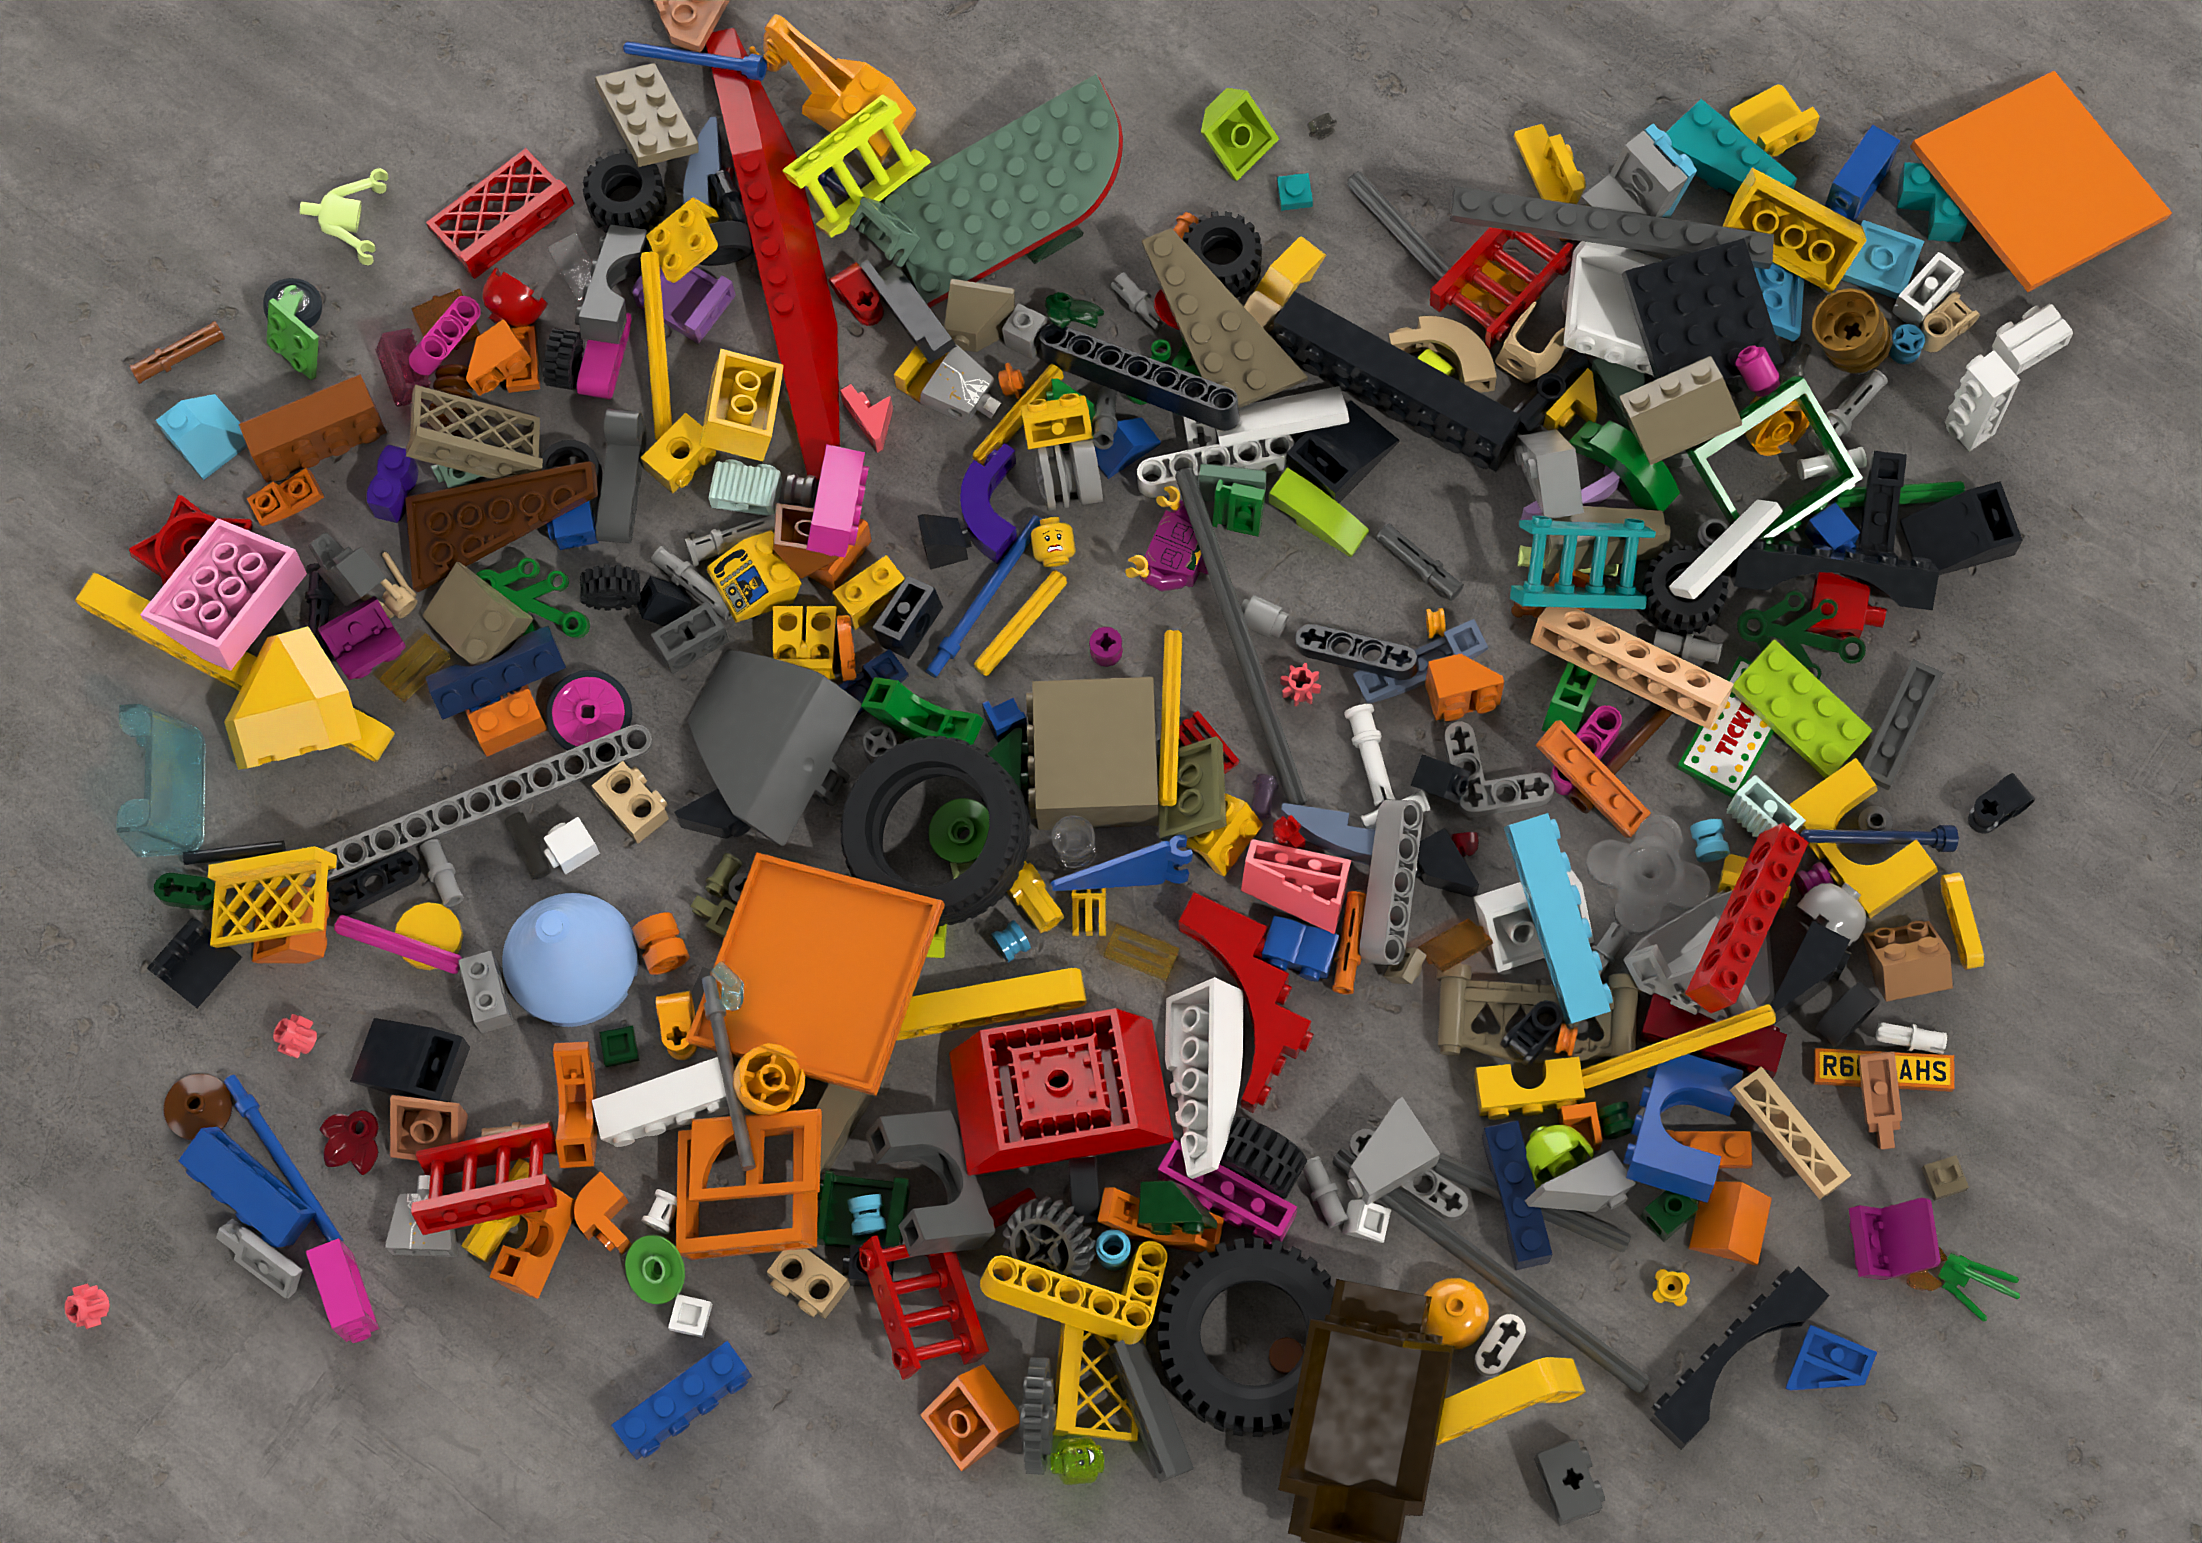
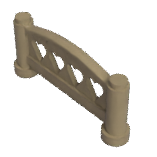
(1464, 999)

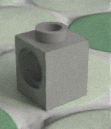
(1023, 330)

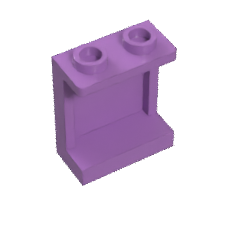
(691, 302)

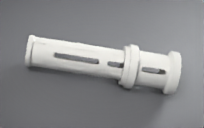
(1367, 740)

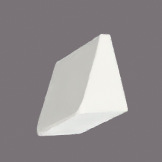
(1366, 1221)

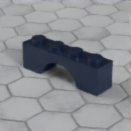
(468, 686)
(1515, 1183)

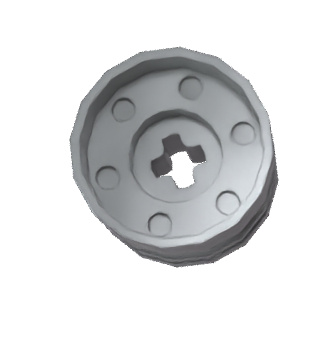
(1068, 474)

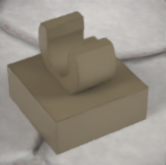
(1945, 1177)

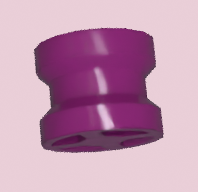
(1106, 654)
(1807, 880)

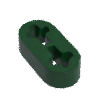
(187, 884)

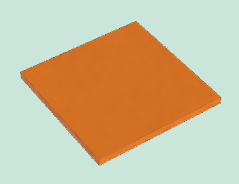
(2040, 180)
(822, 969)

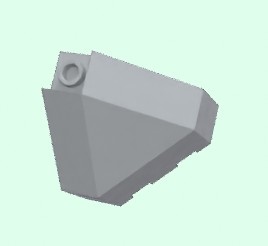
(1671, 954)

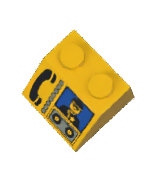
(753, 578)

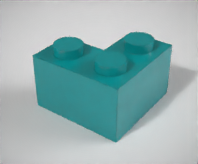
(1922, 192)

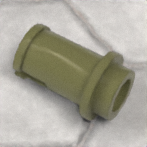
(725, 871)

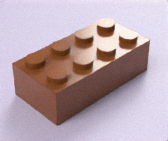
(313, 429)

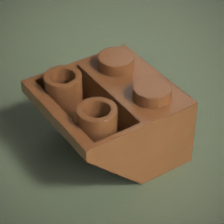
(1908, 960)

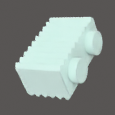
(745, 487)
(1762, 809)

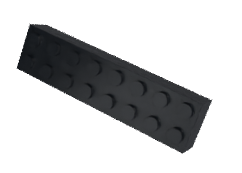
(1396, 382)

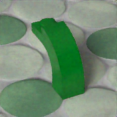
(1617, 448)
(916, 717)

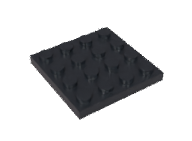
(1701, 309)

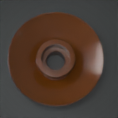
(214, 1106)

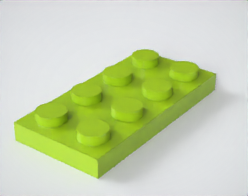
(1800, 709)

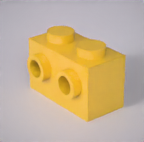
(1056, 421)

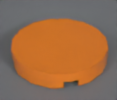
(846, 647)

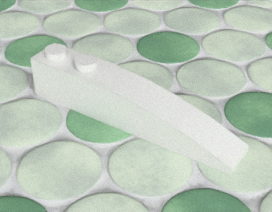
(1206, 1068)

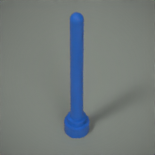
(752, 66)

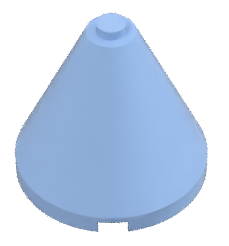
(570, 959)

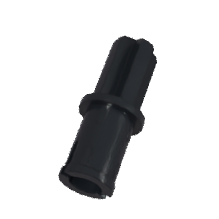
(728, 197)

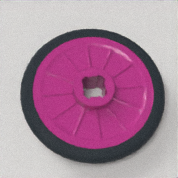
(588, 690)

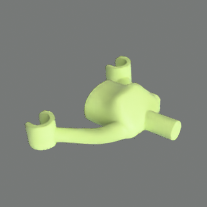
(341, 214)

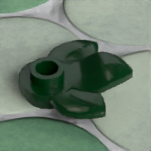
(1063, 310)

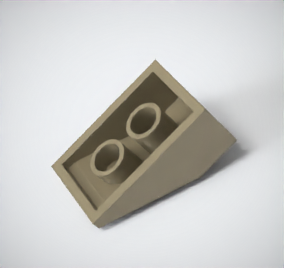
(475, 617)

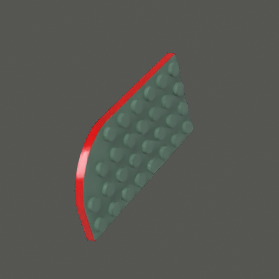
(1011, 190)

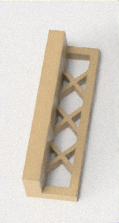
(1790, 1133)

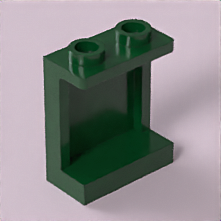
(835, 1218)

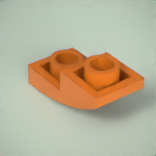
(284, 500)

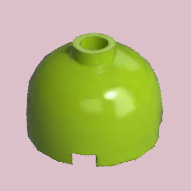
(1555, 1151)

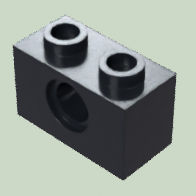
(908, 617)

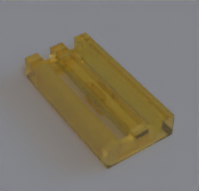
(425, 641)
(1168, 964)

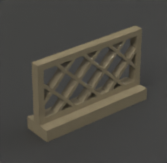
(471, 453)

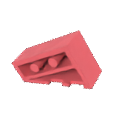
(1297, 882)

